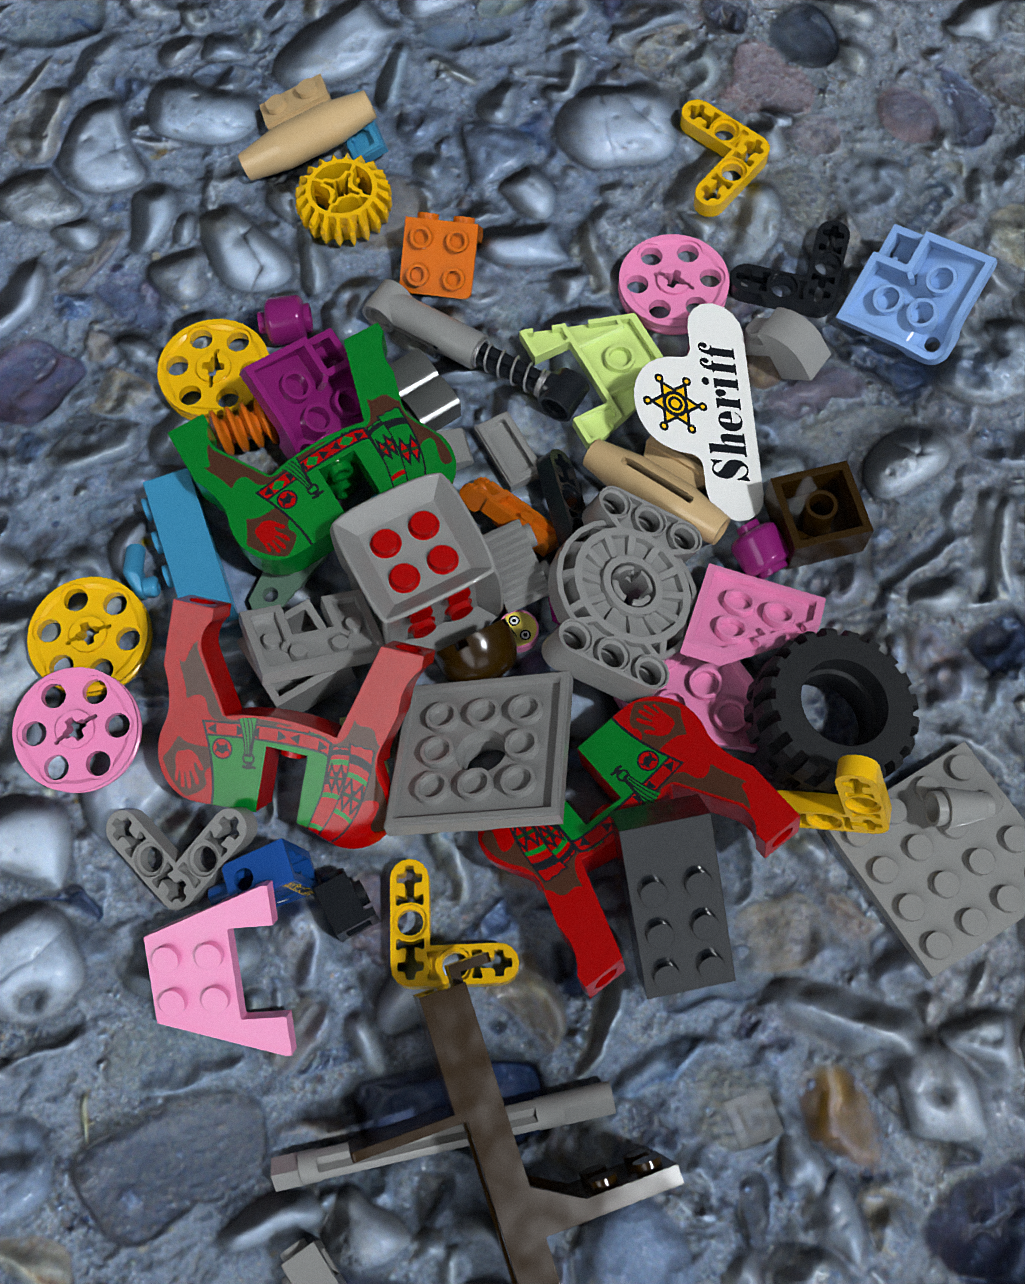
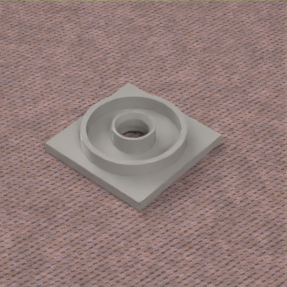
(462, 719)

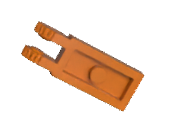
(505, 507)

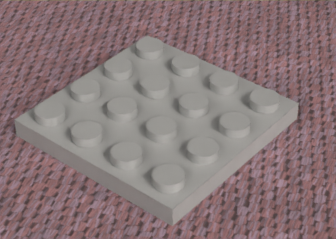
(937, 885)

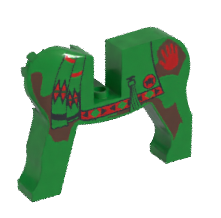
(288, 515)

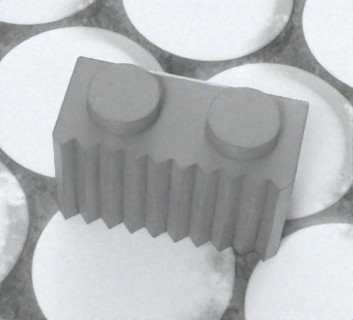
(521, 572)

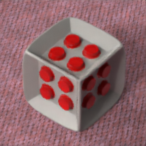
(420, 563)

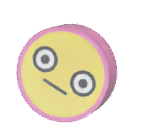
(524, 629)

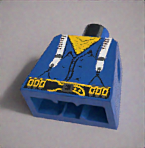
(278, 861)

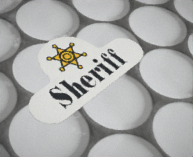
(706, 409)

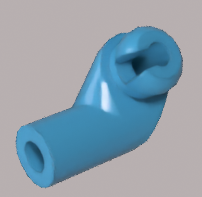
(134, 573)

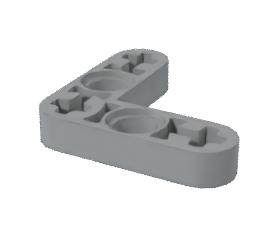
(174, 864)

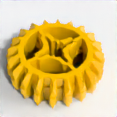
(340, 189)

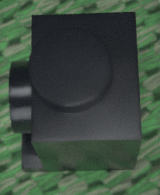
(345, 904)

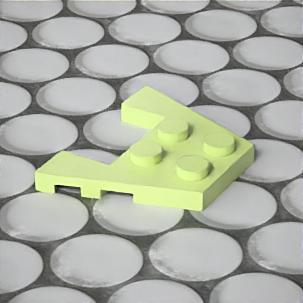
(610, 355)

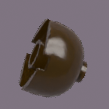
(480, 655)

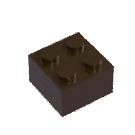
(818, 513)

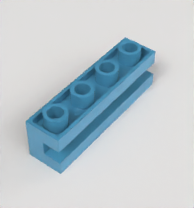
(186, 539)

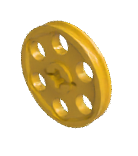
(205, 360)
(93, 616)

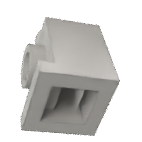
(309, 1264)

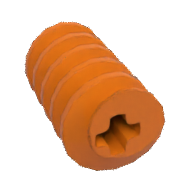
(242, 428)

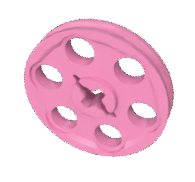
(671, 269)
(58, 727)

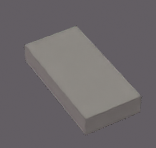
(508, 450)

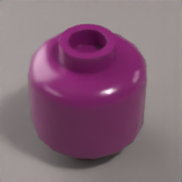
(285, 319)
(760, 549)

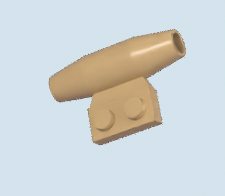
(303, 126)
(661, 478)

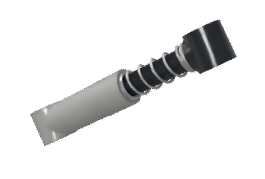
(397, 310)

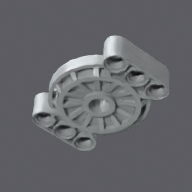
(631, 553)

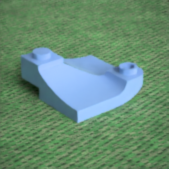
(917, 293)

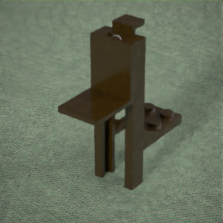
(520, 1204)

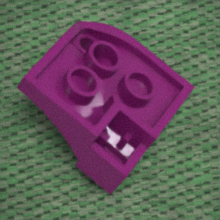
(305, 390)

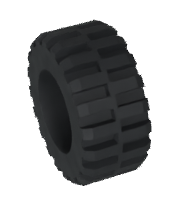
(855, 672)

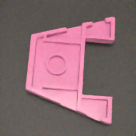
(199, 974)

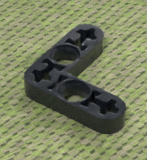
(801, 287)

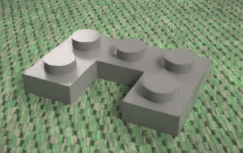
(283, 656)

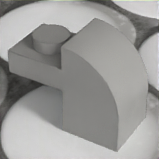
(790, 342)

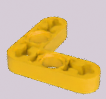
(731, 150)
(859, 805)
(434, 955)

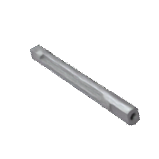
(527, 1116)

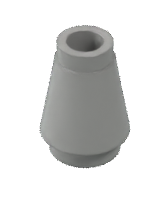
(957, 807)

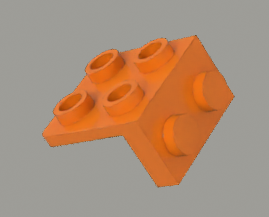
(439, 255)

